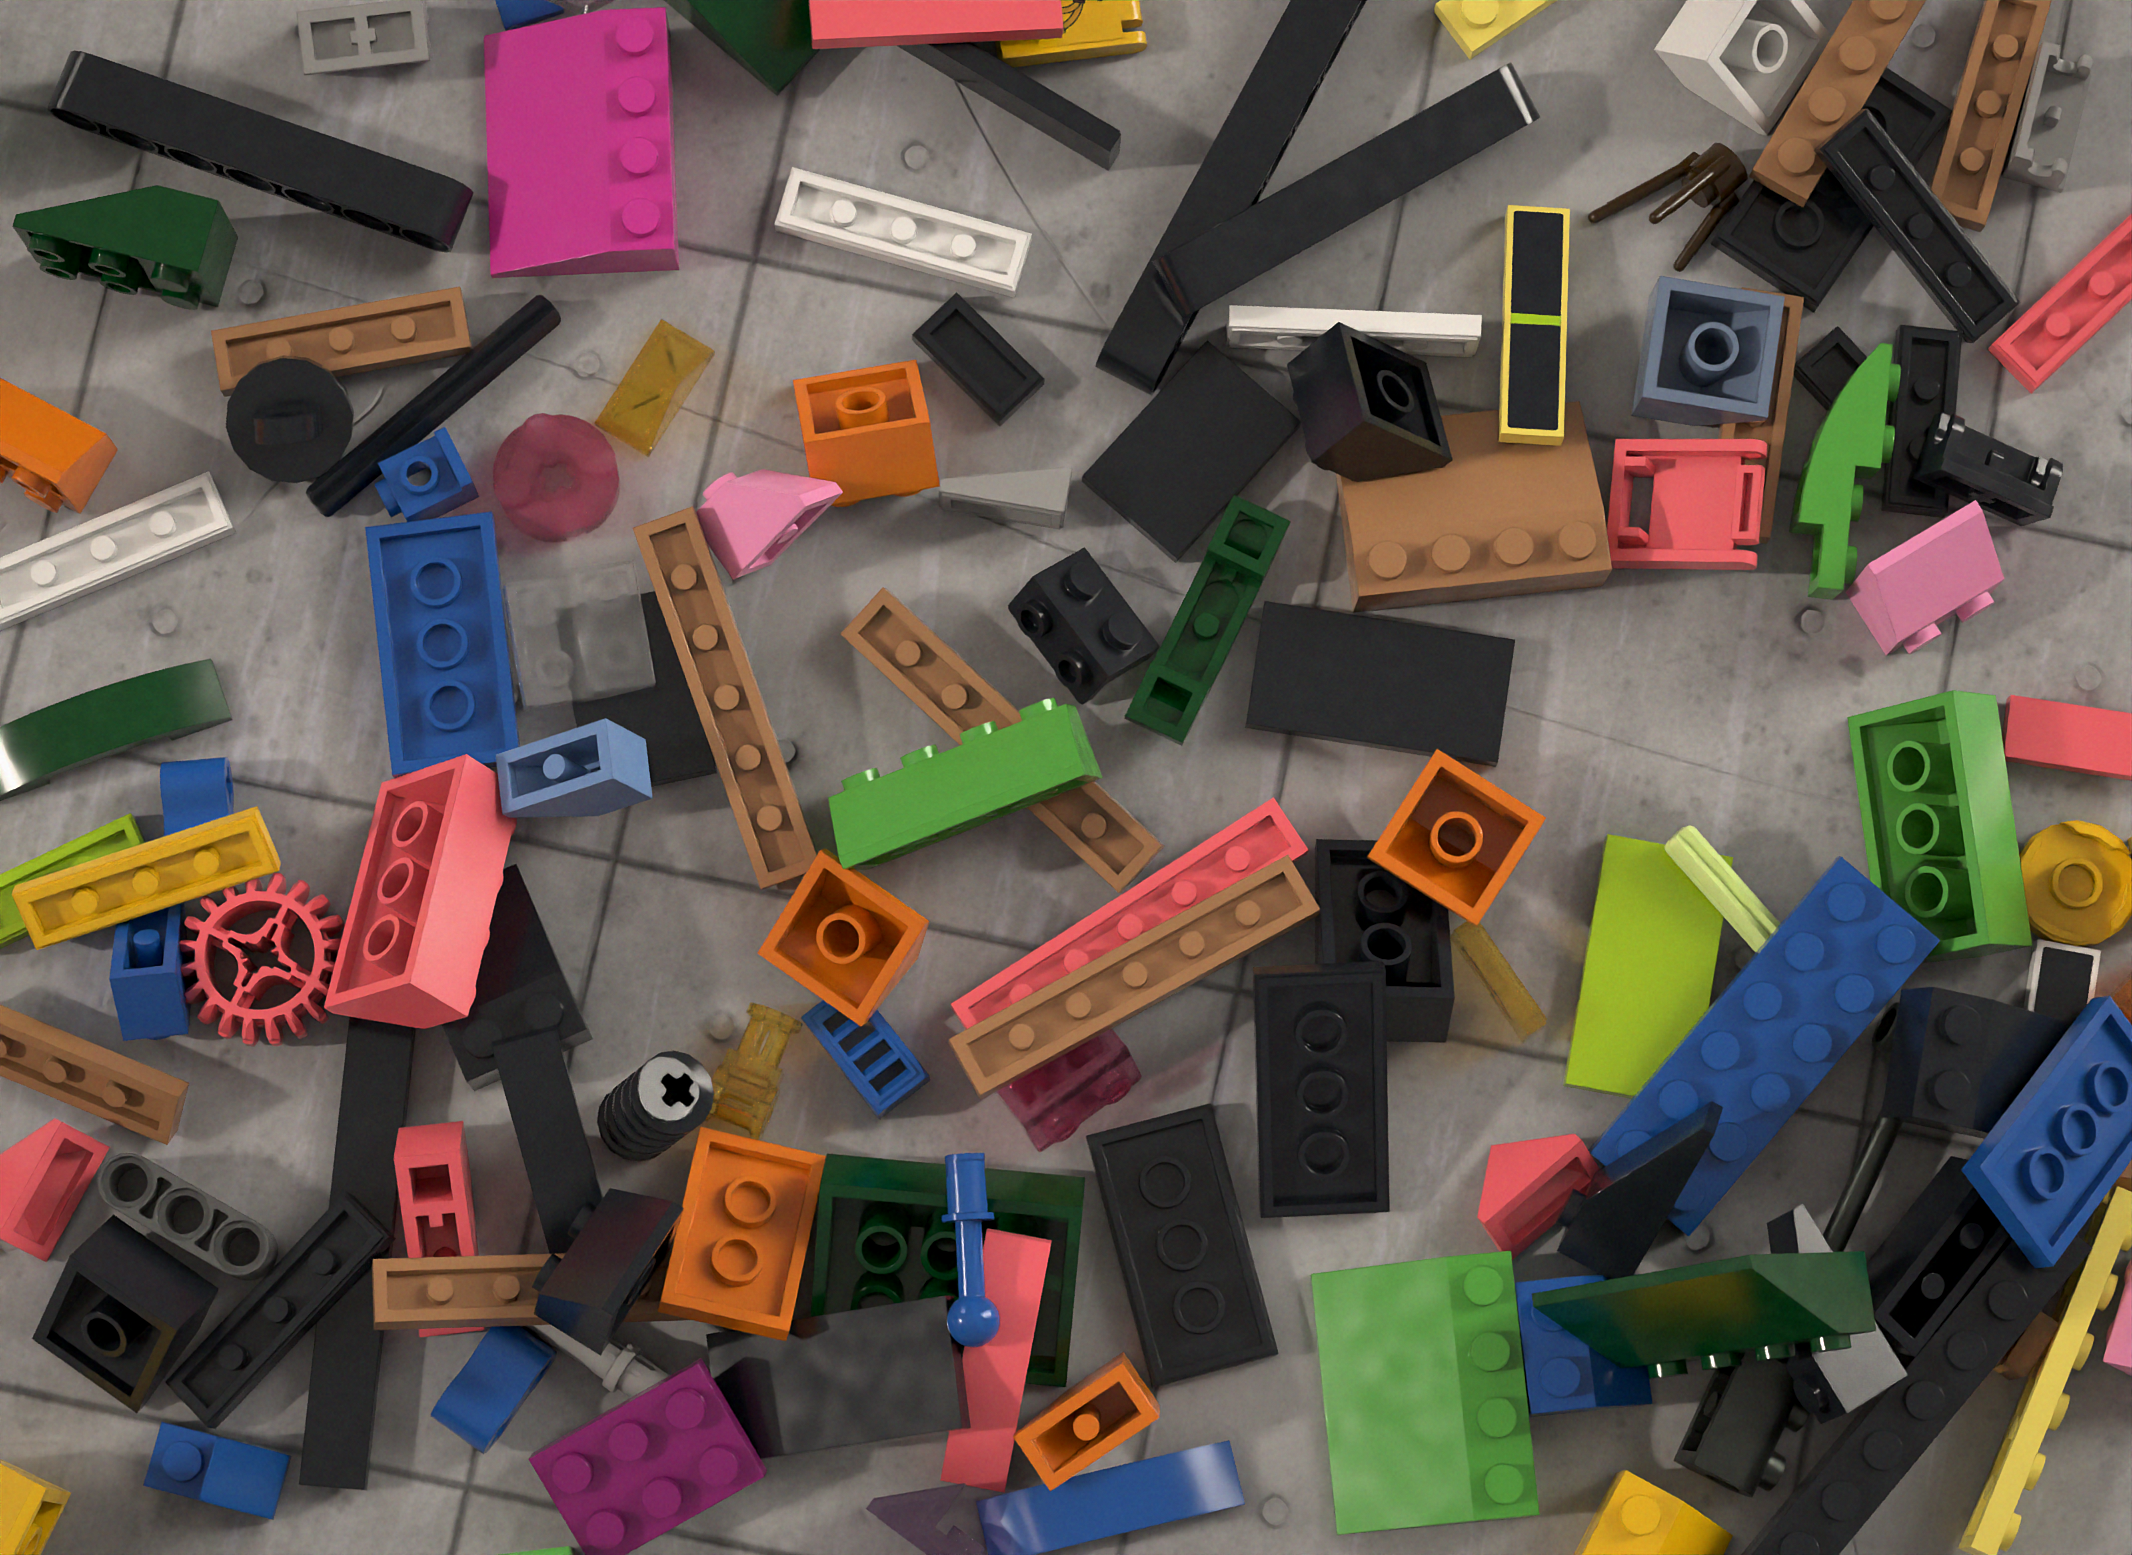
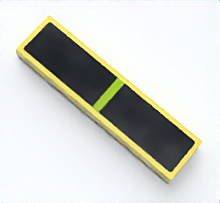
(1534, 325)

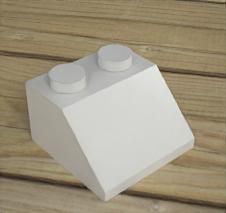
(1744, 54)

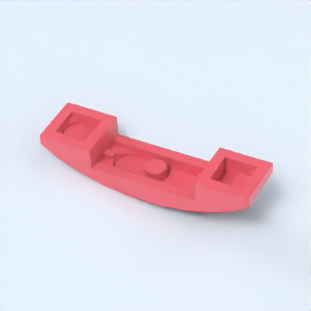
(998, 1370)

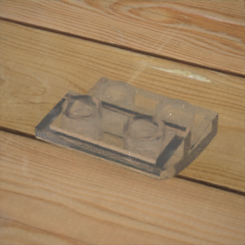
(579, 635)

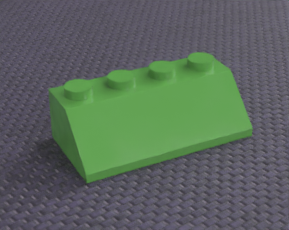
(961, 787)
(1942, 820)

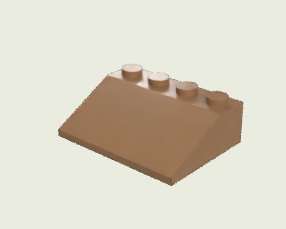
(1482, 525)

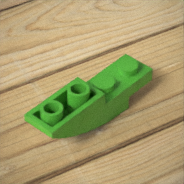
(1845, 447)

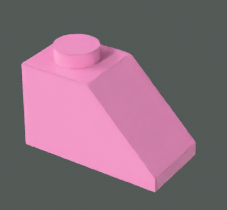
(760, 516)

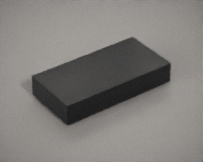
(978, 359)

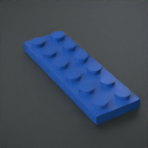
(1776, 1031)

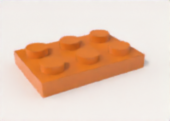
(742, 1234)

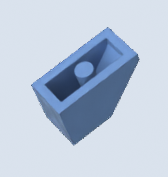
(575, 773)

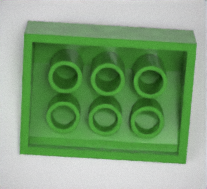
(1424, 1393)

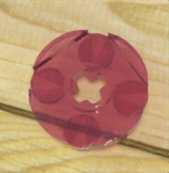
(568, 511)

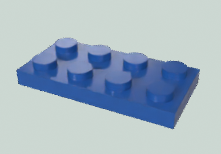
(442, 641)
(2062, 1137)

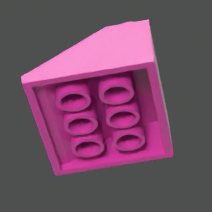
(581, 146)

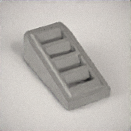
(1024, 497)

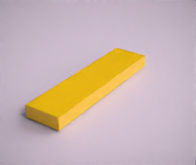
(146, 878)

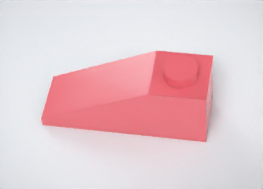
(436, 1196)

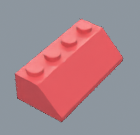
(423, 897)

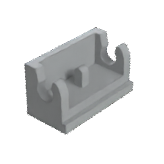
(364, 36)
(2048, 120)

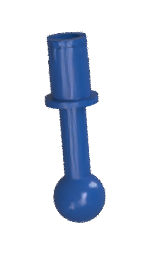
(972, 1317)

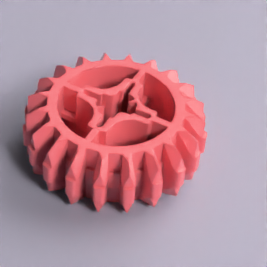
(251, 987)

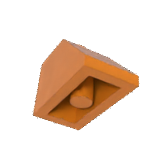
(1088, 1421)

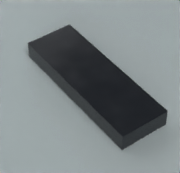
(1927, 387)

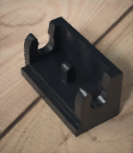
(1988, 471)

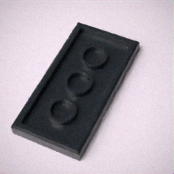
(1811, 245)
(1380, 683)
(1321, 1089)
(1181, 1245)
(844, 1378)

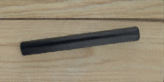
(434, 404)

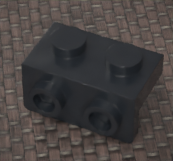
(1081, 625)

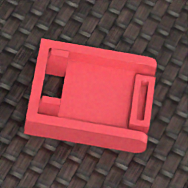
(1699, 507)

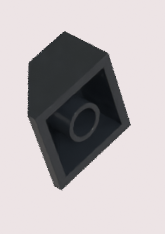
(1366, 407)
(606, 1266)
(124, 1312)

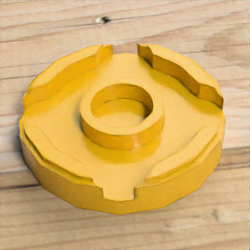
(2076, 883)

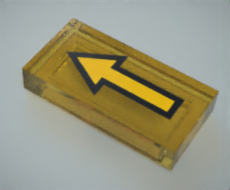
(1499, 980)

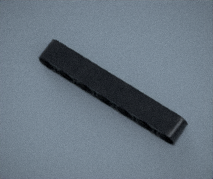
(260, 151)
(1345, 190)

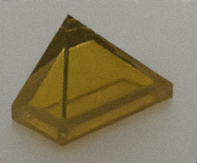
(654, 388)

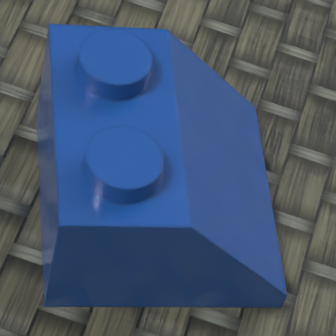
(1563, 1370)

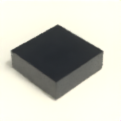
(1828, 366)

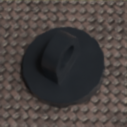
(289, 419)

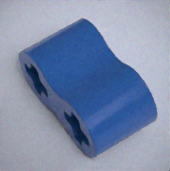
(195, 792)
(493, 1385)

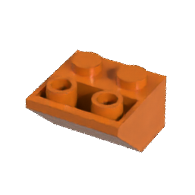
(50, 451)

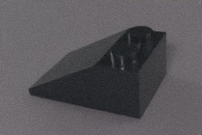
(1382, 918)
(516, 987)
(1962, 1059)

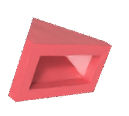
(44, 1184)
(1529, 1186)

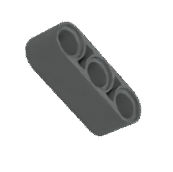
(162, 1198)

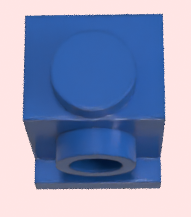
(446, 490)

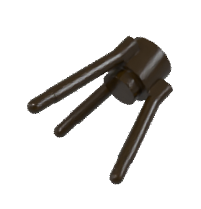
(1706, 181)

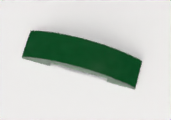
(1208, 620)
(109, 722)

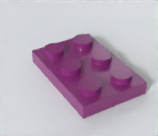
(648, 1463)

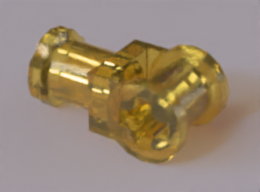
(751, 1076)

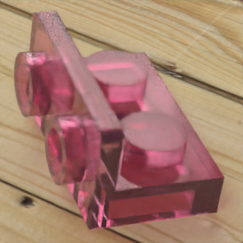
(1071, 1089)

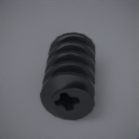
(655, 1106)

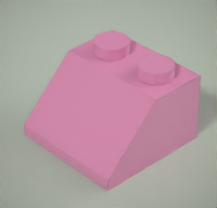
(1928, 581)

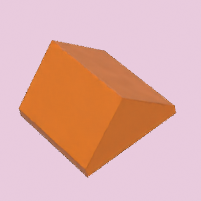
(845, 938)

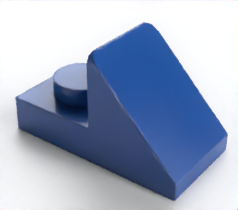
(217, 1470)

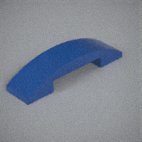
(1112, 1501)

